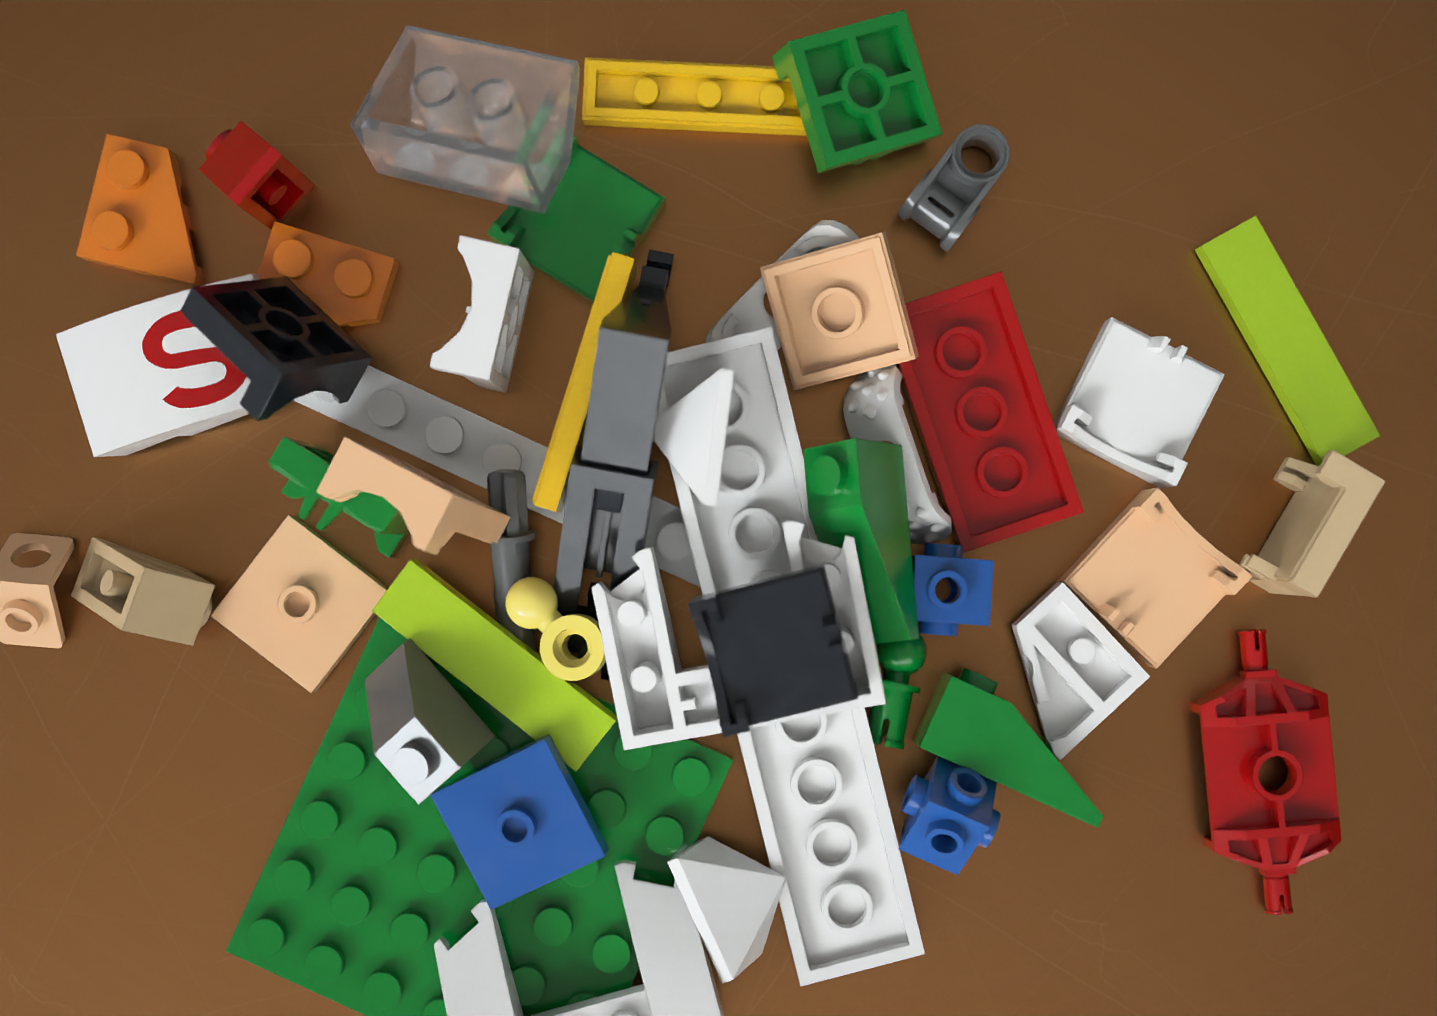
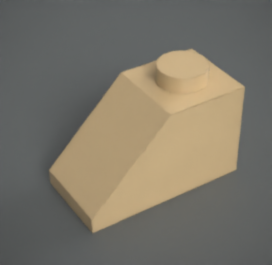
(143, 593)

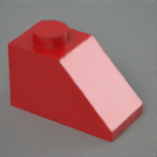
(255, 175)

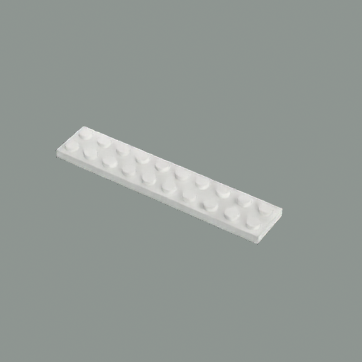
(812, 775)

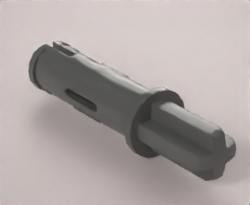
(512, 552)

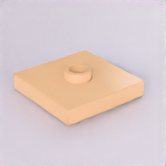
(839, 311)
(301, 603)

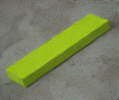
(1286, 341)
(493, 662)

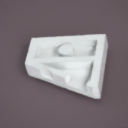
(1072, 667)

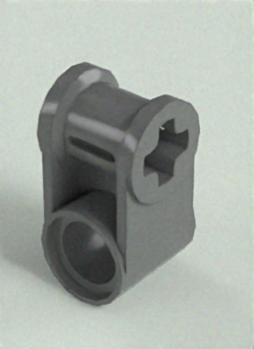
(950, 192)

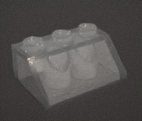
(471, 118)

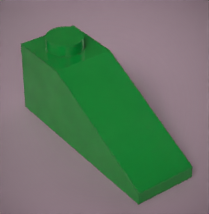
(861, 493)
(993, 739)

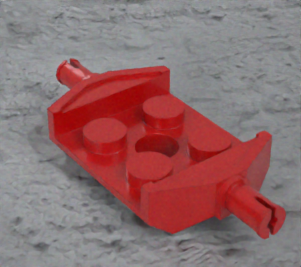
(1242, 728)

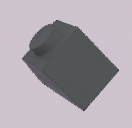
(420, 722)

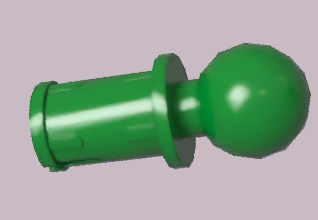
(899, 662)

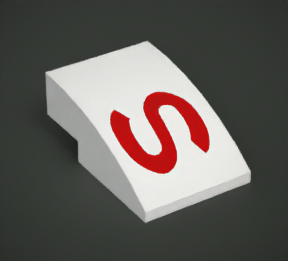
(149, 376)

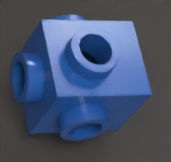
(967, 589)
(948, 815)

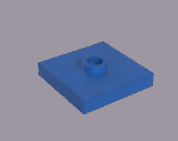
(520, 822)

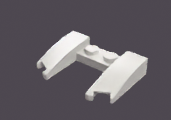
(667, 703)
(666, 943)

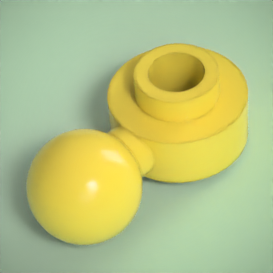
(534, 605)

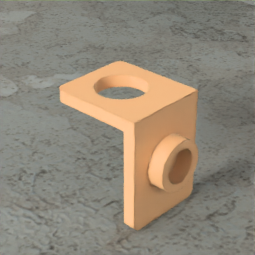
(27, 594)

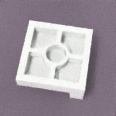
(494, 321)
(1138, 403)

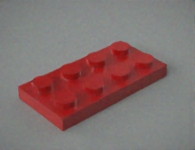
(984, 416)

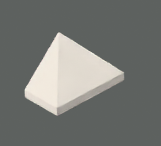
(695, 434)
(729, 902)

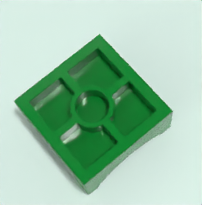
(859, 90)
(587, 219)
(306, 467)

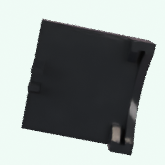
(277, 341)
(773, 648)

